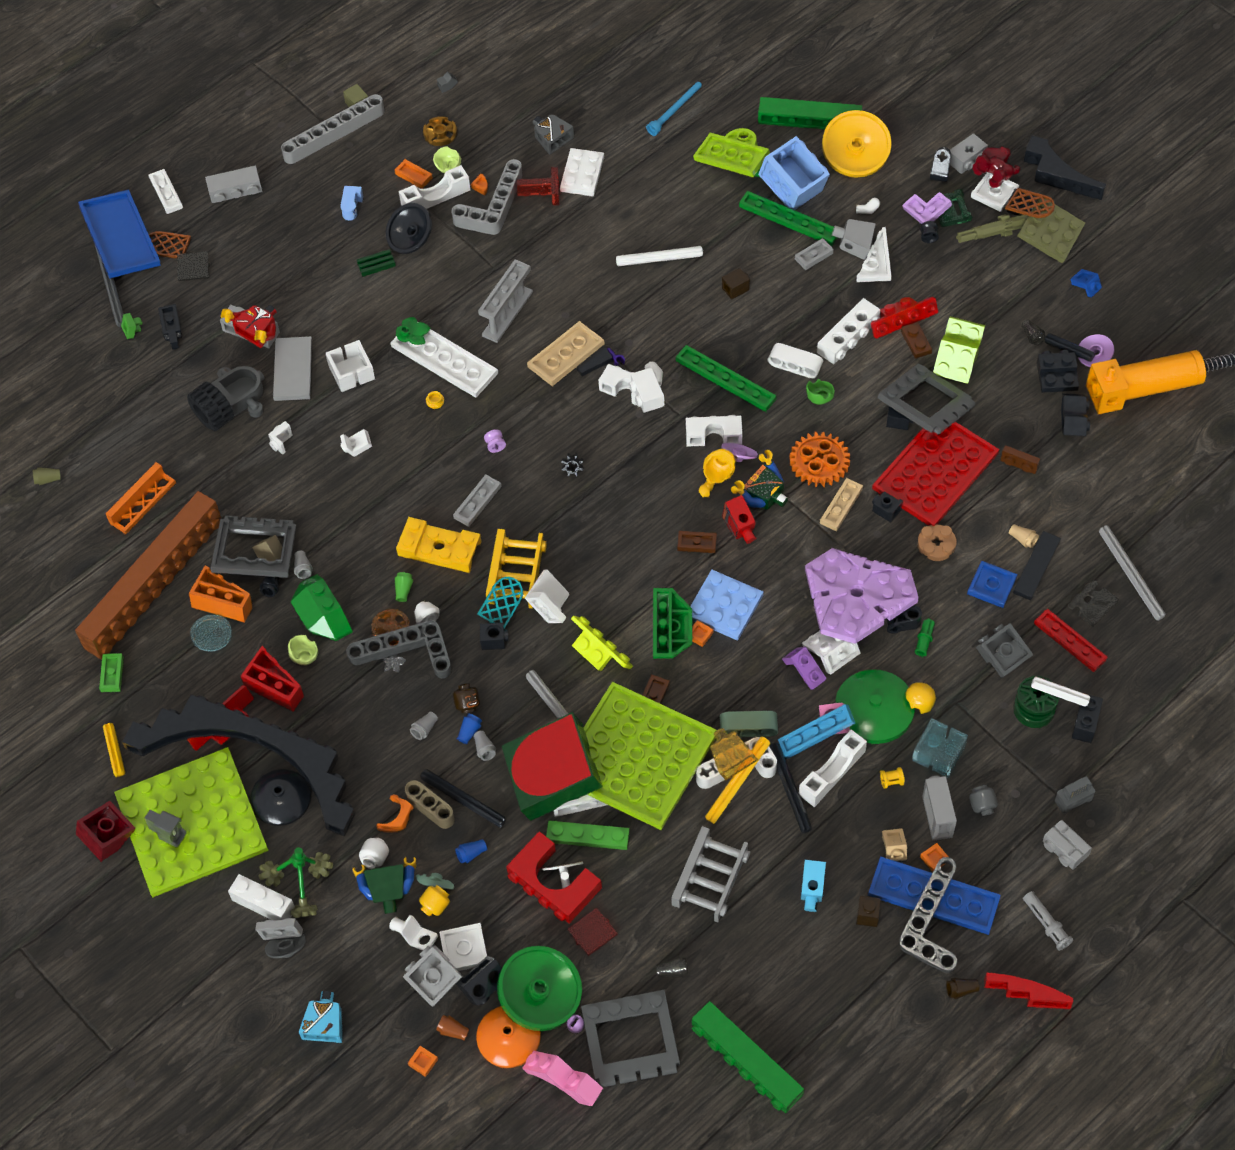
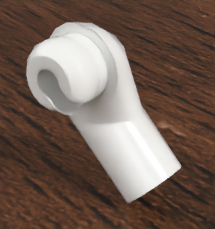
(869, 208)
(657, 371)

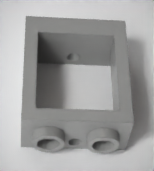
(939, 808)

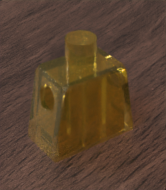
(731, 754)

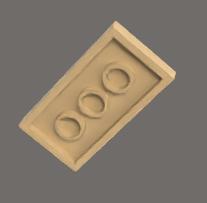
(565, 353)

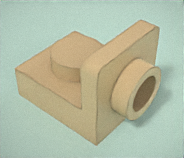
(895, 844)

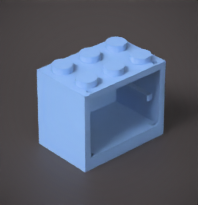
(794, 173)

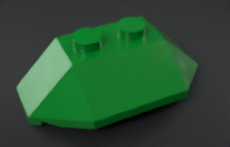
(320, 609)
(670, 624)

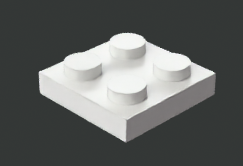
(993, 197)
(464, 946)

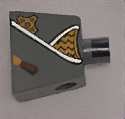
(552, 132)

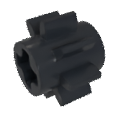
(569, 468)

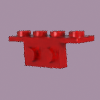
(902, 314)
(237, 701)

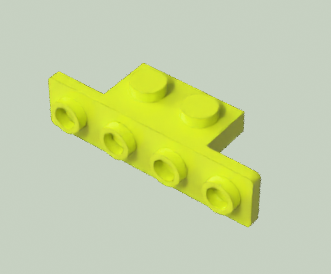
(596, 648)

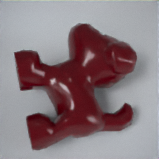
(995, 162)

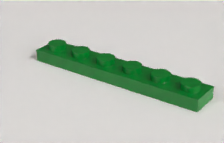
(787, 217)
(726, 378)

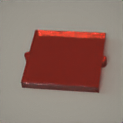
(592, 931)

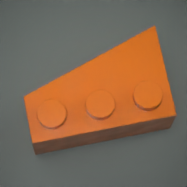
(219, 596)

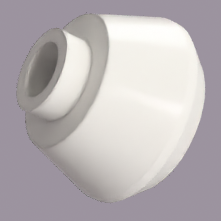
(426, 612)

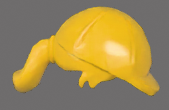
(717, 468)

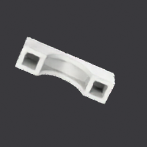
(452, 184)
(843, 758)

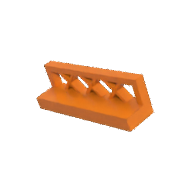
(136, 496)

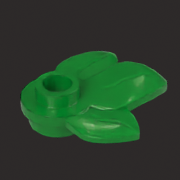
(412, 331)

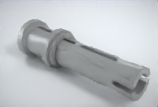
(1053, 928)

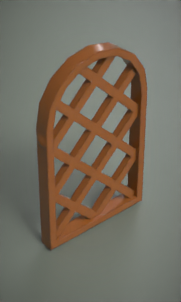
(1031, 214)
(163, 234)

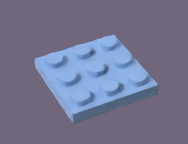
(725, 604)

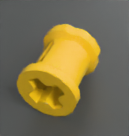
(892, 777)

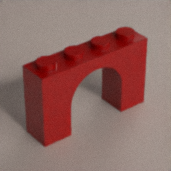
(564, 902)

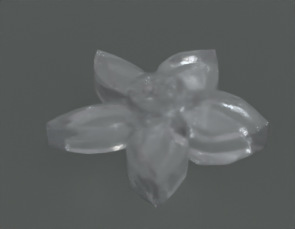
(394, 661)

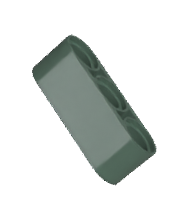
(750, 723)

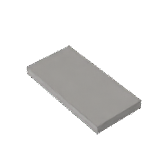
(292, 368)

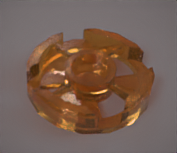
(390, 623)

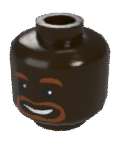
(466, 698)

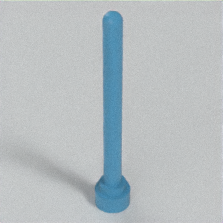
(655, 126)

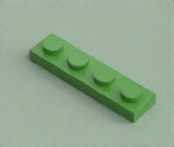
(588, 835)

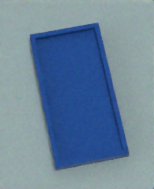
(119, 234)

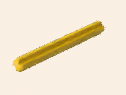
(735, 783)

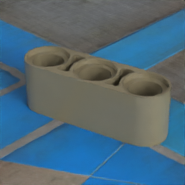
(426, 796)

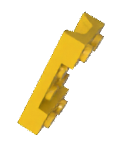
(420, 539)

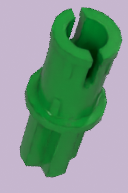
(925, 637)

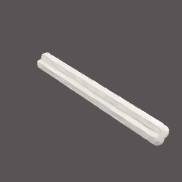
(657, 256)

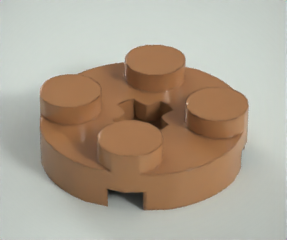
(940, 533)

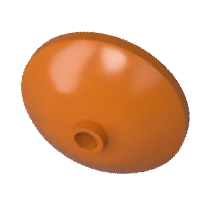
(501, 1048)

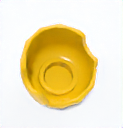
(921, 697)

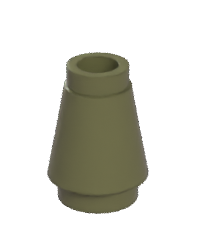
(45, 475)

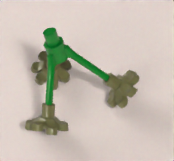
(318, 867)

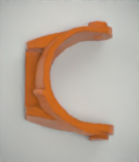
(401, 820)

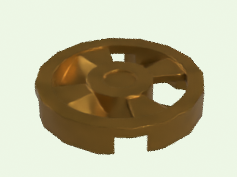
(439, 131)

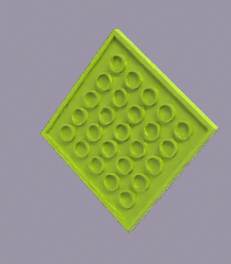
(644, 753)
(212, 812)

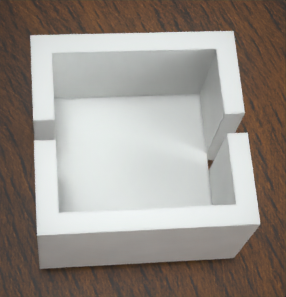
(353, 369)

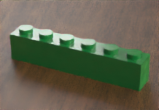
(800, 112)
(747, 1057)

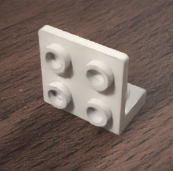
(548, 597)
(831, 650)

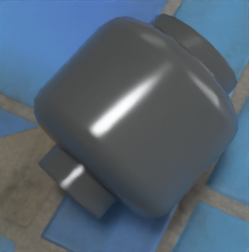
(983, 800)

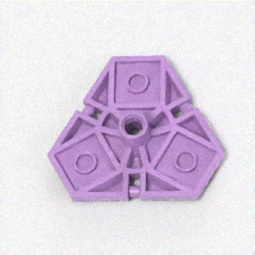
(852, 595)

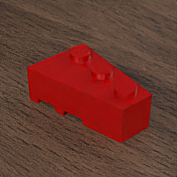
(272, 681)

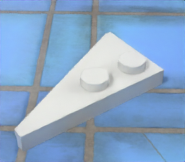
(877, 264)

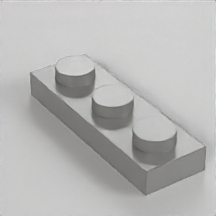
(477, 500)

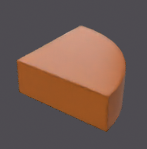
(480, 184)

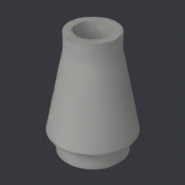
(302, 566)
(422, 727)
(484, 746)

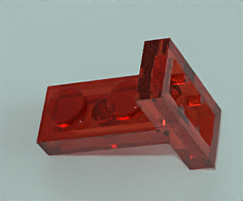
(541, 186)

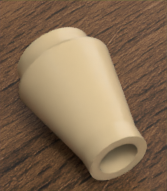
(1025, 536)

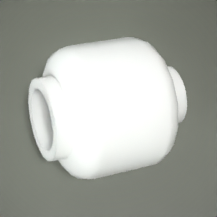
(373, 853)

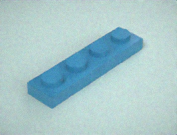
(816, 731)

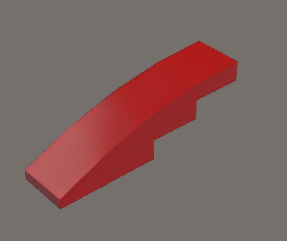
(1035, 993)

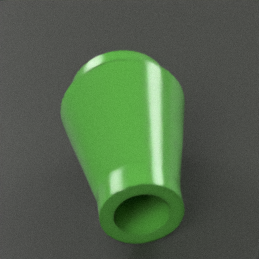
(402, 586)

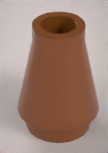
(452, 1028)

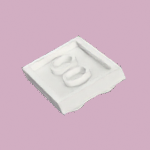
(582, 172)

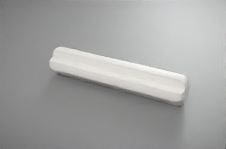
(1060, 691)

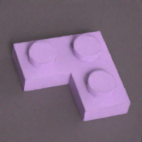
(927, 211)

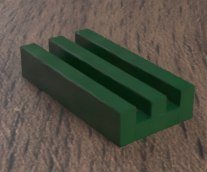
(374, 261)

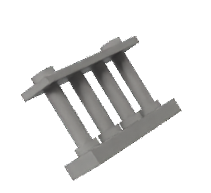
(505, 301)
(696, 859)

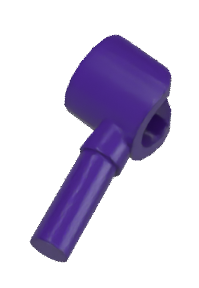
(616, 357)

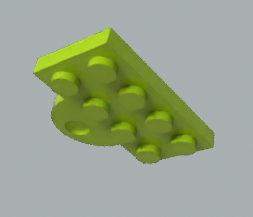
(733, 152)

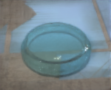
(211, 633)

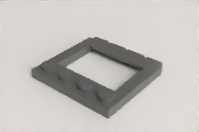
(940, 420)
(259, 566)
(623, 1008)

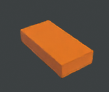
(413, 174)

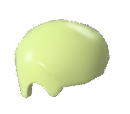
(446, 159)
(302, 650)

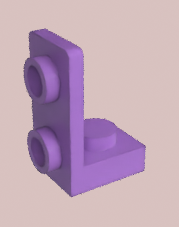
(806, 666)

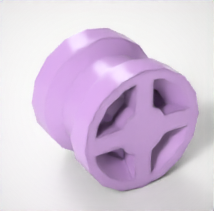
(494, 441)

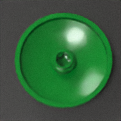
(877, 705)
(539, 988)

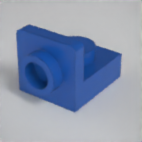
(1087, 280)

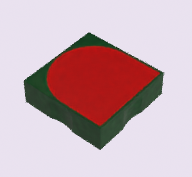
(551, 766)

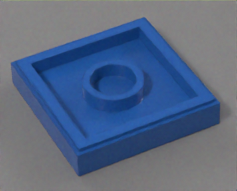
(992, 584)

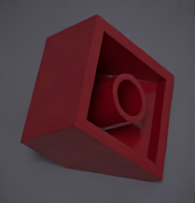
(104, 830)

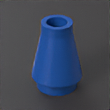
(469, 727)
(468, 851)

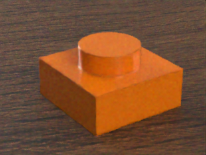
(701, 633)
(932, 856)
(422, 1061)

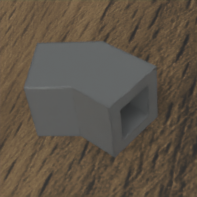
(446, 82)

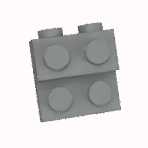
(432, 975)

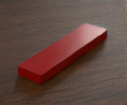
(1070, 640)

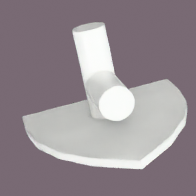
(563, 872)

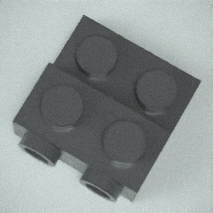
(1004, 649)

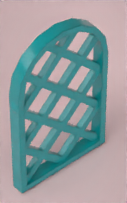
(504, 597)

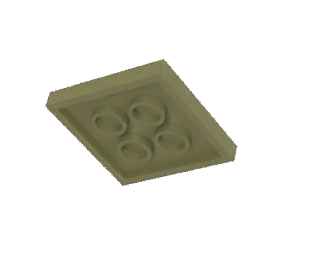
(1053, 233)

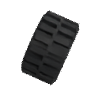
(210, 406)

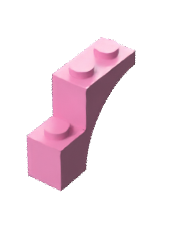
(557, 1072)

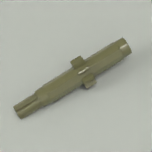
(1003, 226)

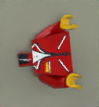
(253, 324)

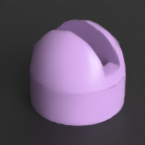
(579, 1025)

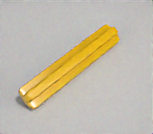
(113, 749)

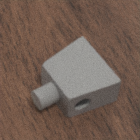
(855, 237)

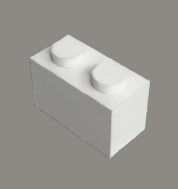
(647, 390)

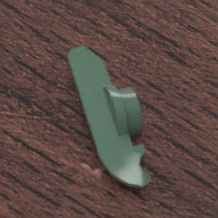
(433, 880)

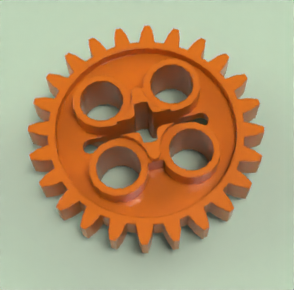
(819, 459)

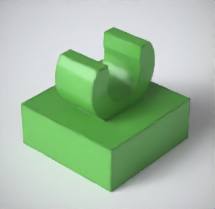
(130, 325)

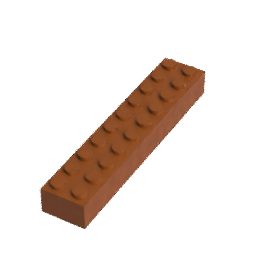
(149, 575)

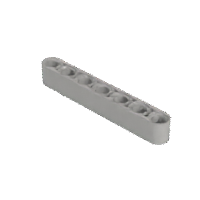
(332, 129)

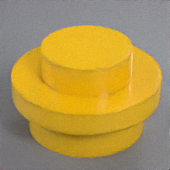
(434, 400)

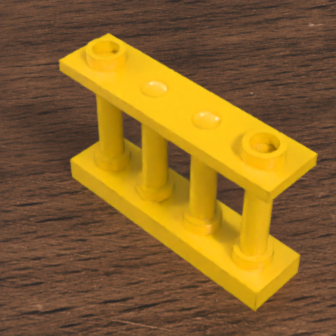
(500, 558)

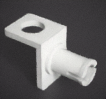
(412, 932)

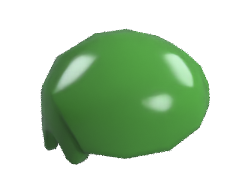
(820, 392)

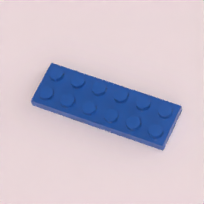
(960, 905)

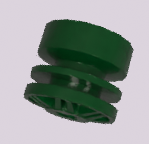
(1031, 710)

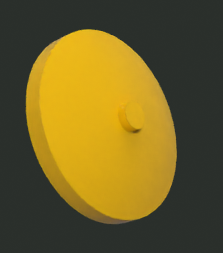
(856, 143)

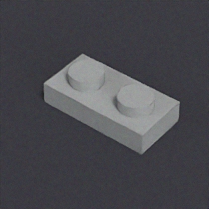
(814, 254)
(279, 929)

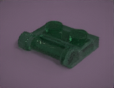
(950, 216)

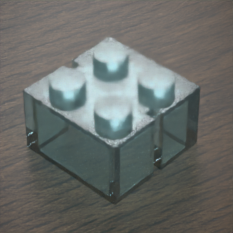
(937, 750)

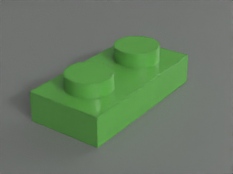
(111, 672)

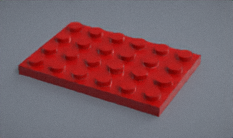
(936, 471)

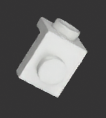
(279, 436)
(357, 443)

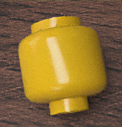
(434, 900)

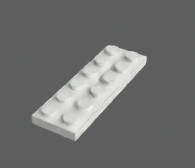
(449, 362)

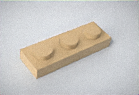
(841, 504)

